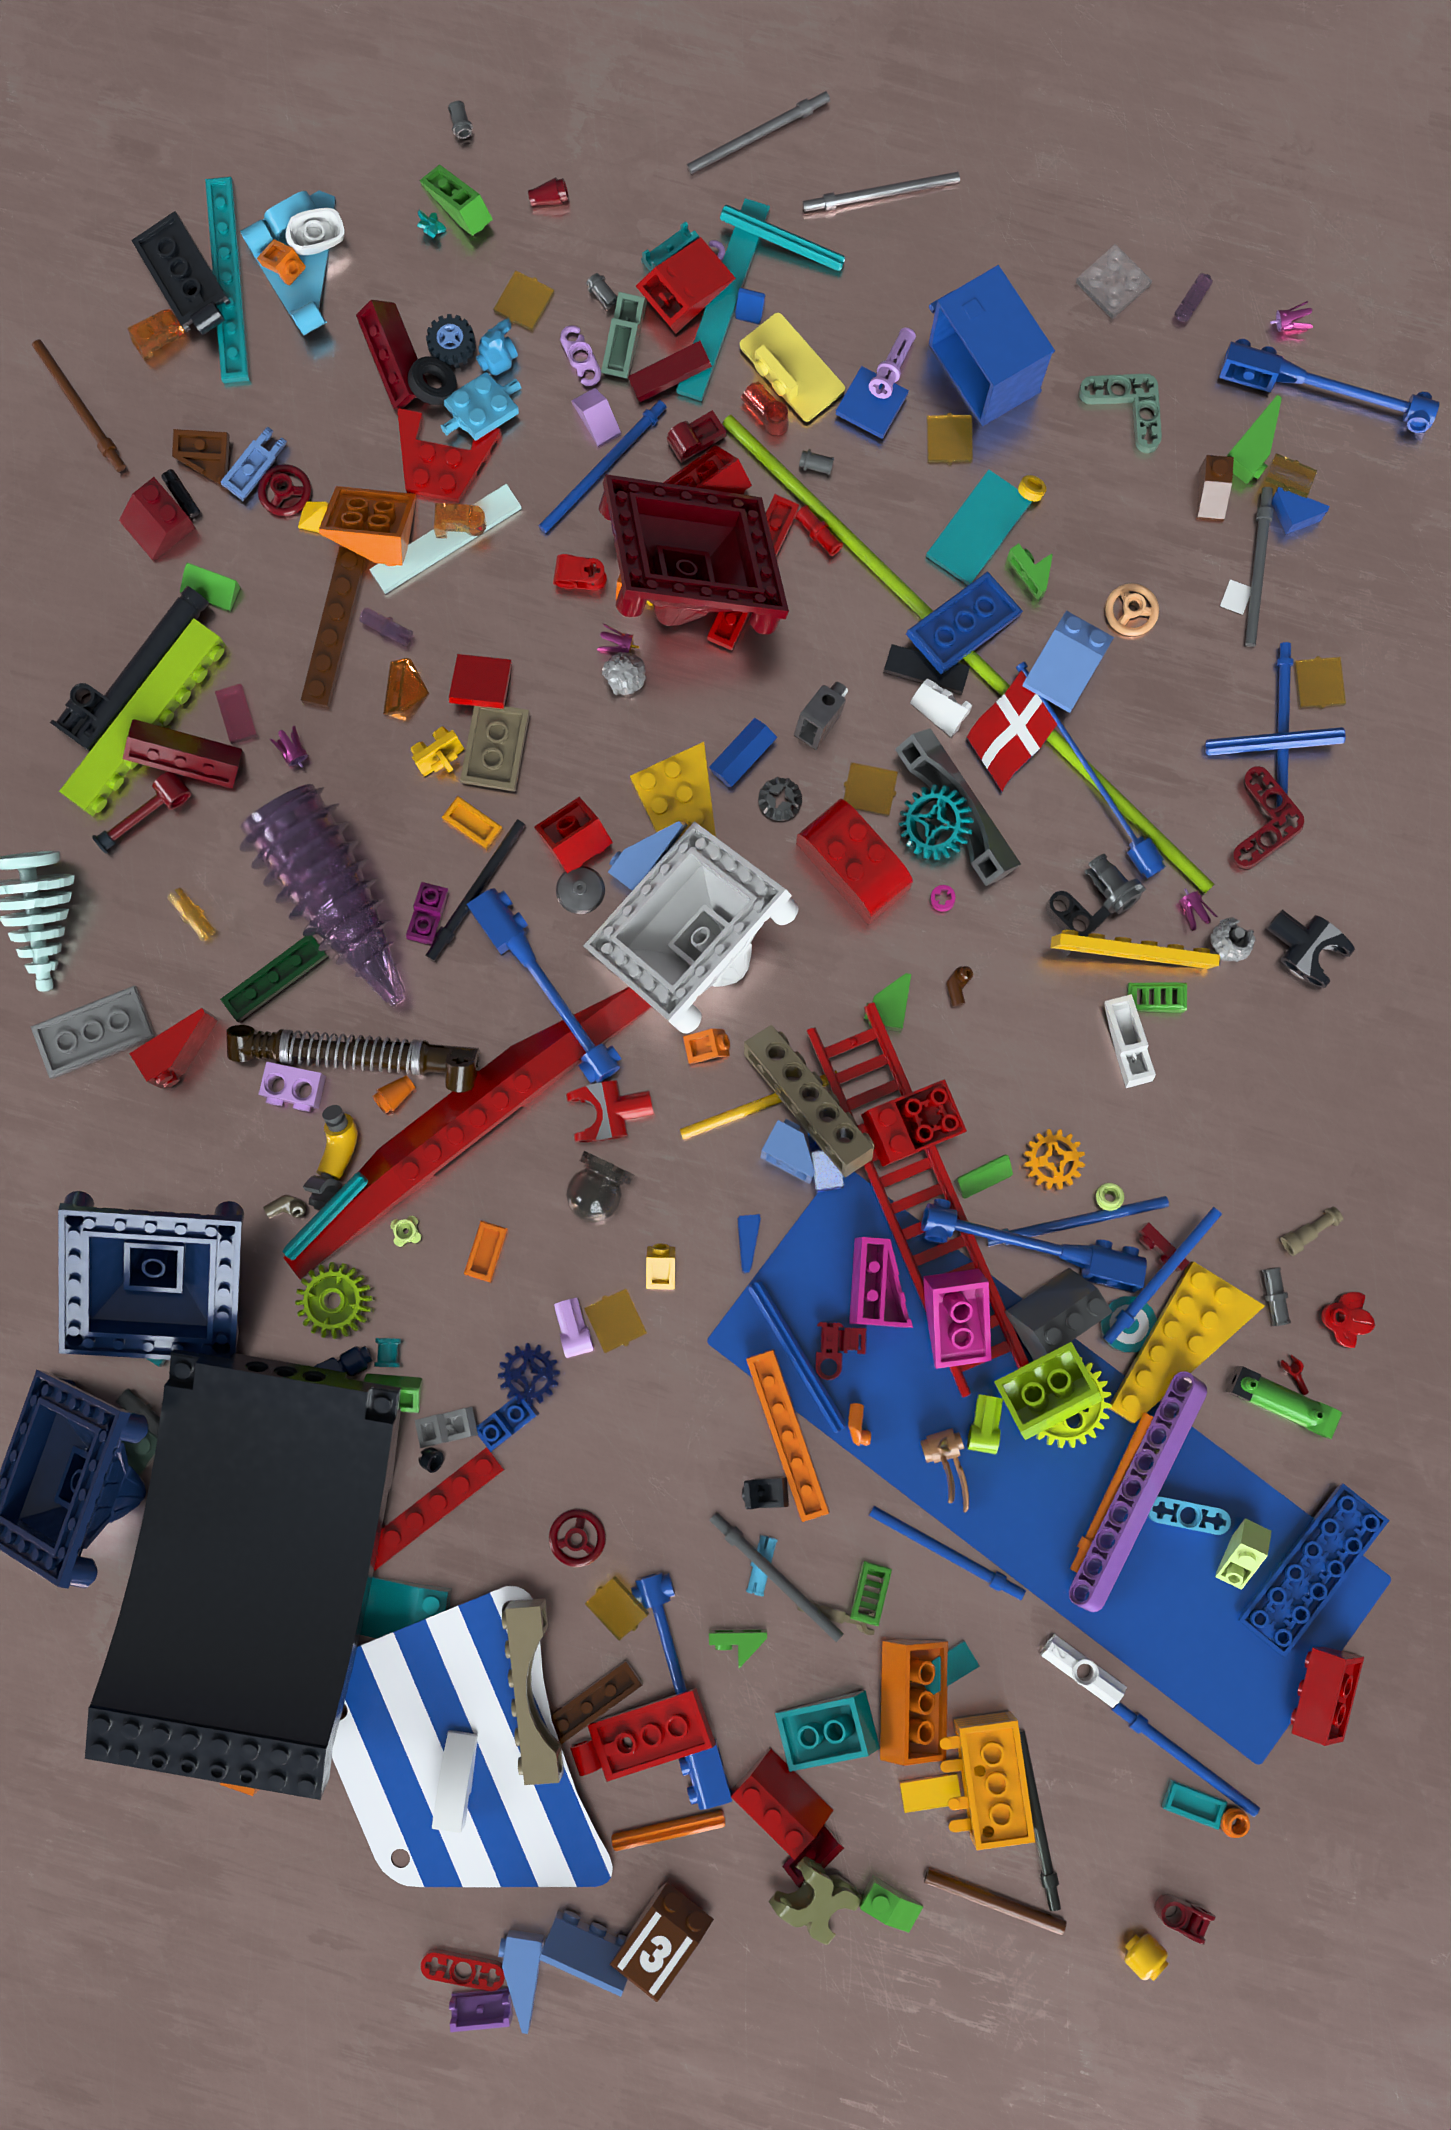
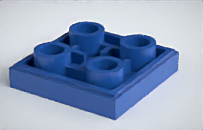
(867, 410)

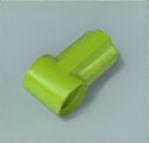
(984, 1431)

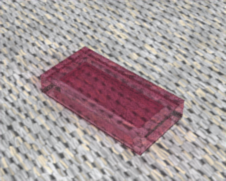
(236, 714)

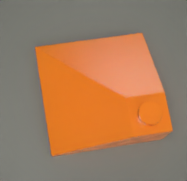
(370, 523)

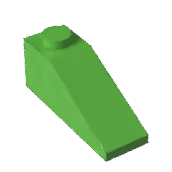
(457, 199)
(1256, 444)

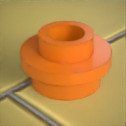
(1241, 1826)

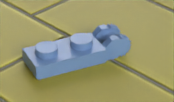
(252, 465)

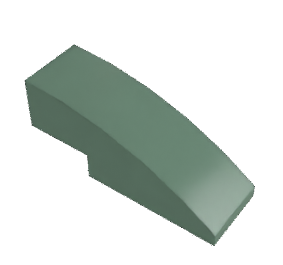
(624, 335)

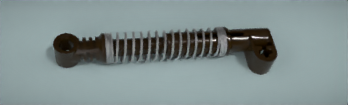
(419, 1056)

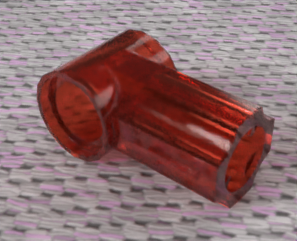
(766, 407)

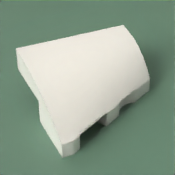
(940, 707)

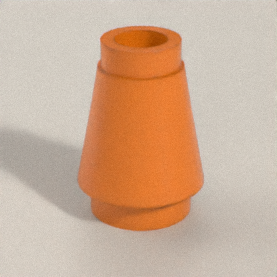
(393, 1094)

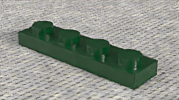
(273, 978)

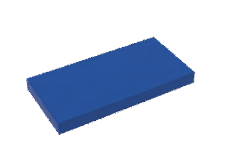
(964, 622)

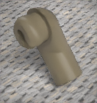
(287, 1204)

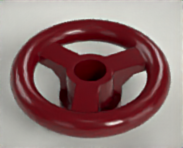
(278, 480)
(556, 1545)

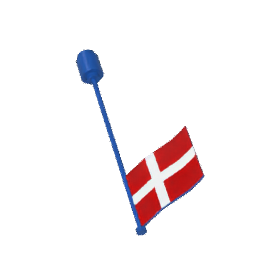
(1016, 730)

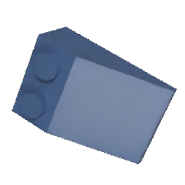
(1068, 661)

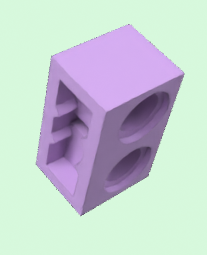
(293, 1080)

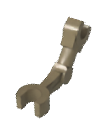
(840, 1616)

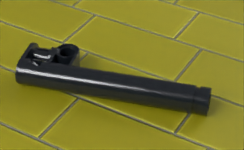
(90, 720)

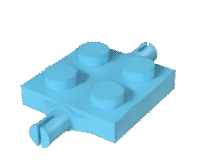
(481, 406)

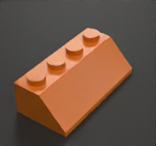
(911, 1715)

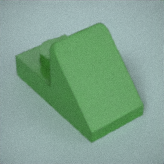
(1032, 574)
(747, 1640)

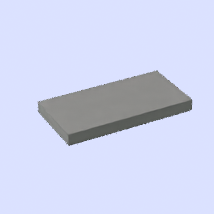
(93, 1032)

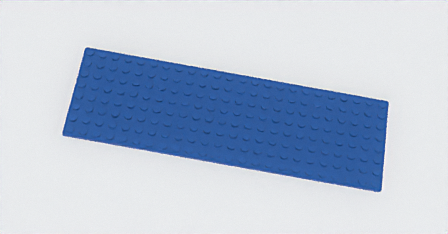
(1037, 1499)

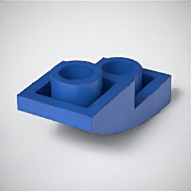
(505, 1423)

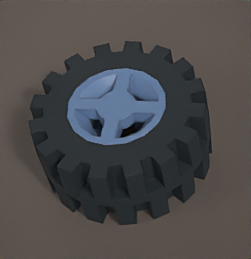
(451, 331)

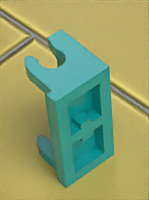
(669, 247)

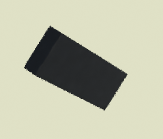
(916, 667)

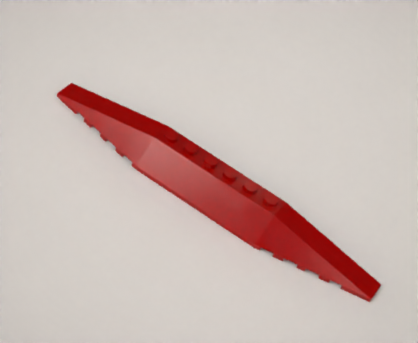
(464, 1118)

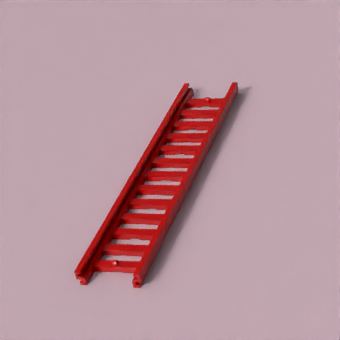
(932, 1161)

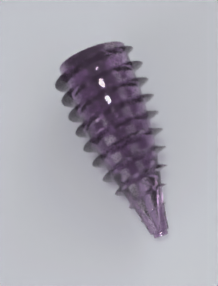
(324, 882)

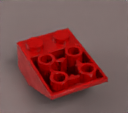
(685, 283)
(913, 1122)

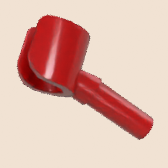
(1295, 1370)

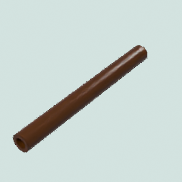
(995, 1901)

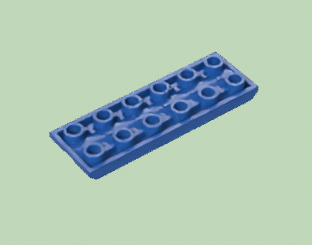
(1313, 1569)

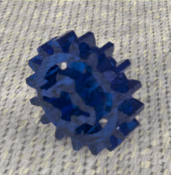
(542, 1373)

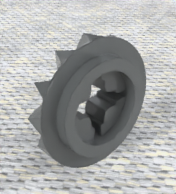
(786, 809)

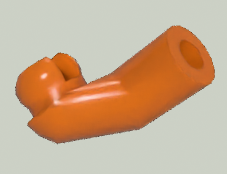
(855, 1425)

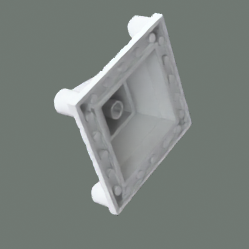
(690, 925)

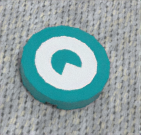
(1133, 1338)

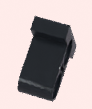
(1074, 911)

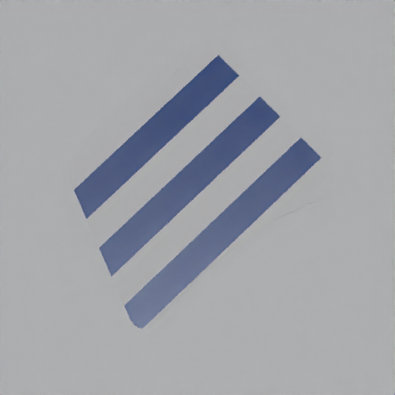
(392, 1747)

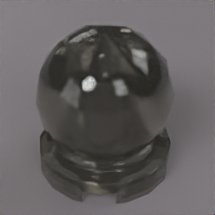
(596, 1190)

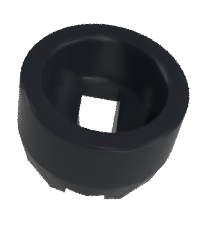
(431, 1459)

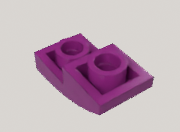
(427, 913)

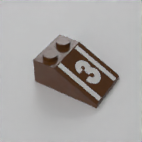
(661, 1941)

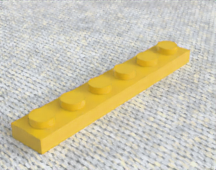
(1145, 951)

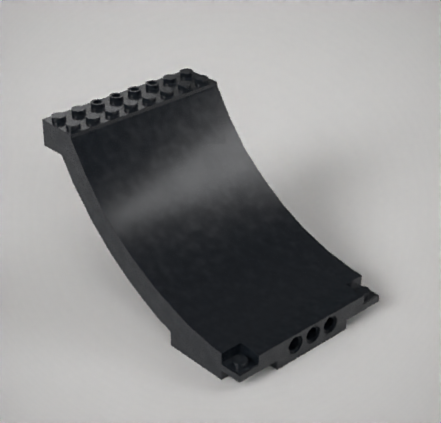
(248, 1574)

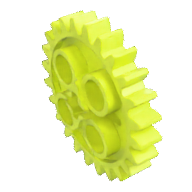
(1088, 1419)

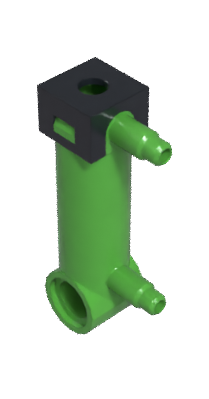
(1284, 1402)

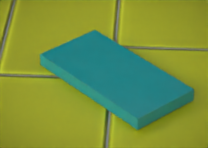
(978, 528)

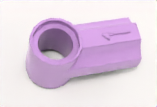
(574, 1335)

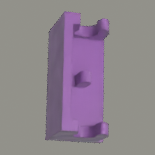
(480, 2009)

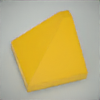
(312, 516)

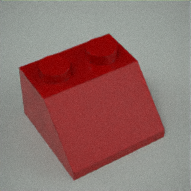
(573, 834)

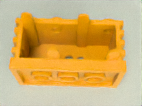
(991, 1781)

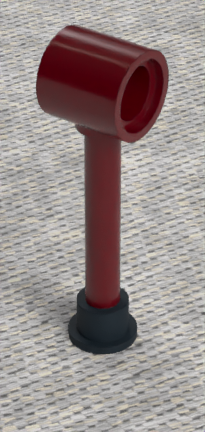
(168, 790)

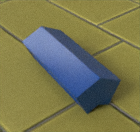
(742, 752)

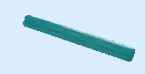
(782, 237)

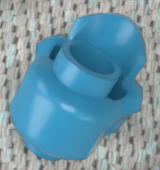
(496, 350)

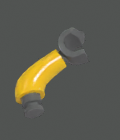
(340, 1145)

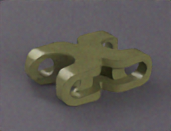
(815, 1900)

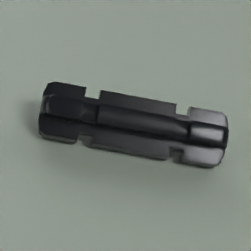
(180, 493)

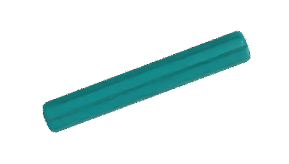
(325, 1215)

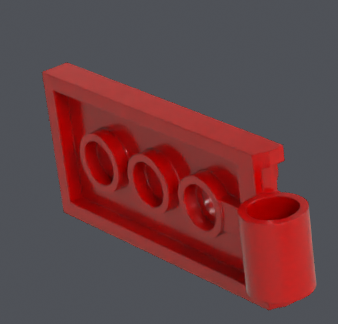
(658, 1735)

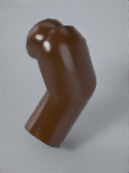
(956, 983)

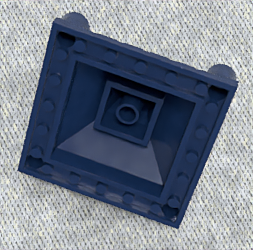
(147, 1280)
(66, 1479)

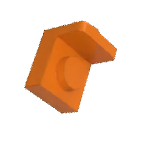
(282, 260)
(706, 1045)

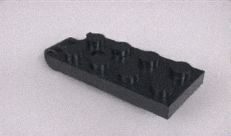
(178, 268)

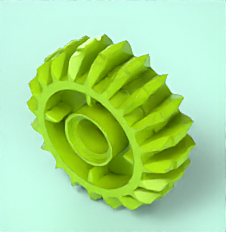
(316, 1300)

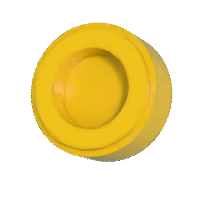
(1032, 488)

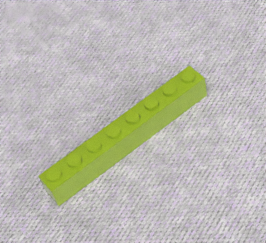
(152, 703)

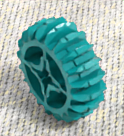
(939, 810)

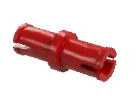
(819, 530)

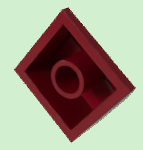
(155, 519)

